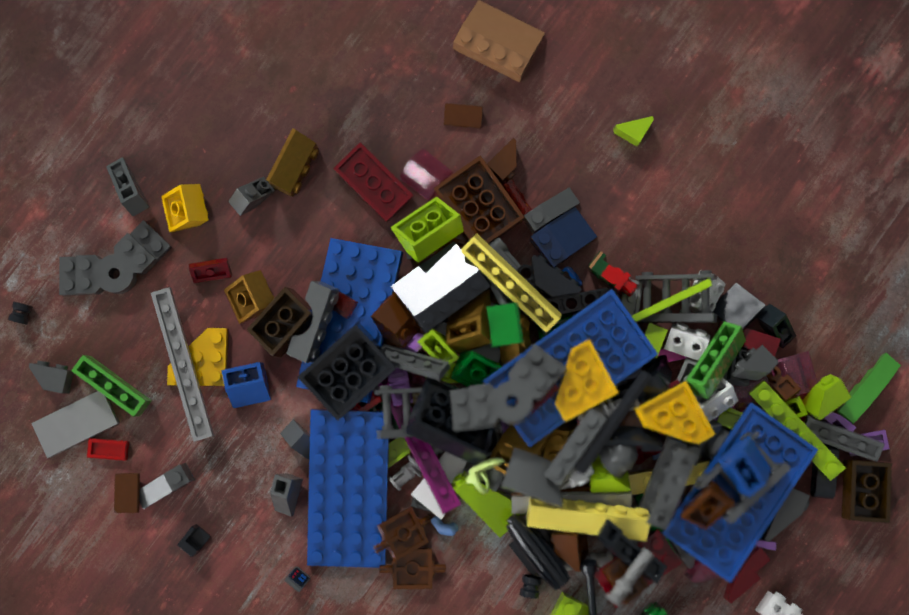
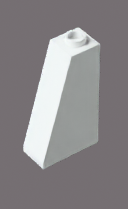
(452, 466)

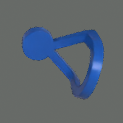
(573, 275)

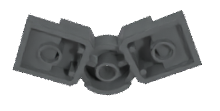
(132, 256)
(485, 406)

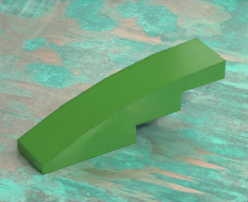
(869, 388)

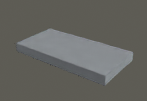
(75, 423)

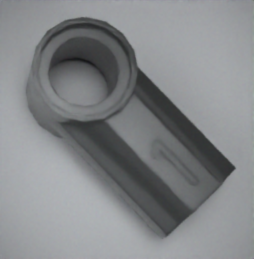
(500, 247)

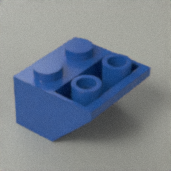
(246, 384)
(746, 467)

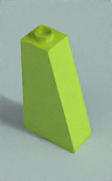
(491, 507)

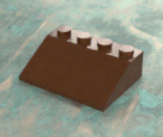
(480, 201)

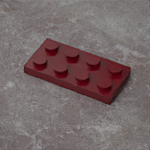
(373, 182)
(658, 547)

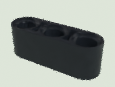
(820, 484)

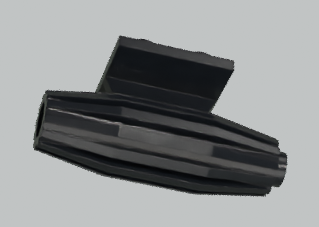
(536, 551)

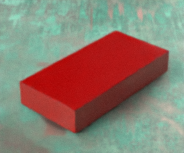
(107, 449)

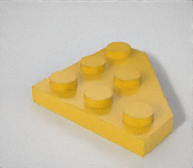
(208, 356)
(584, 382)
(676, 415)

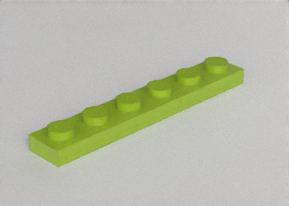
(782, 413)

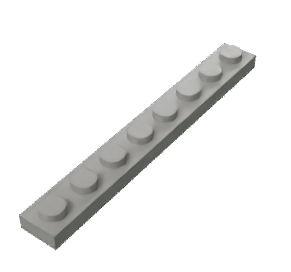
(182, 364)

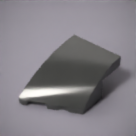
(527, 477)

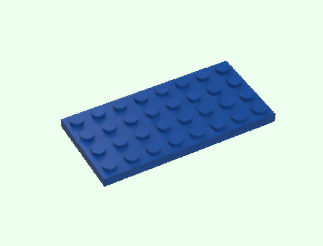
(365, 276)
(616, 340)
(346, 489)
(726, 544)

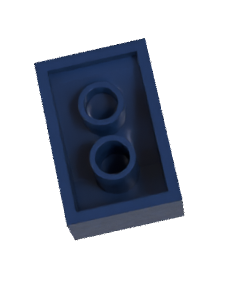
(562, 237)

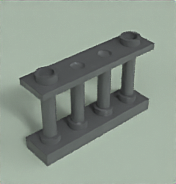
(686, 314)
(388, 430)
(778, 470)
(667, 482)

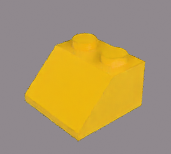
(184, 207)

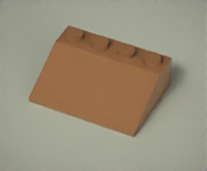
(498, 40)

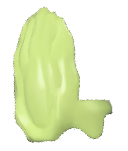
(478, 473)

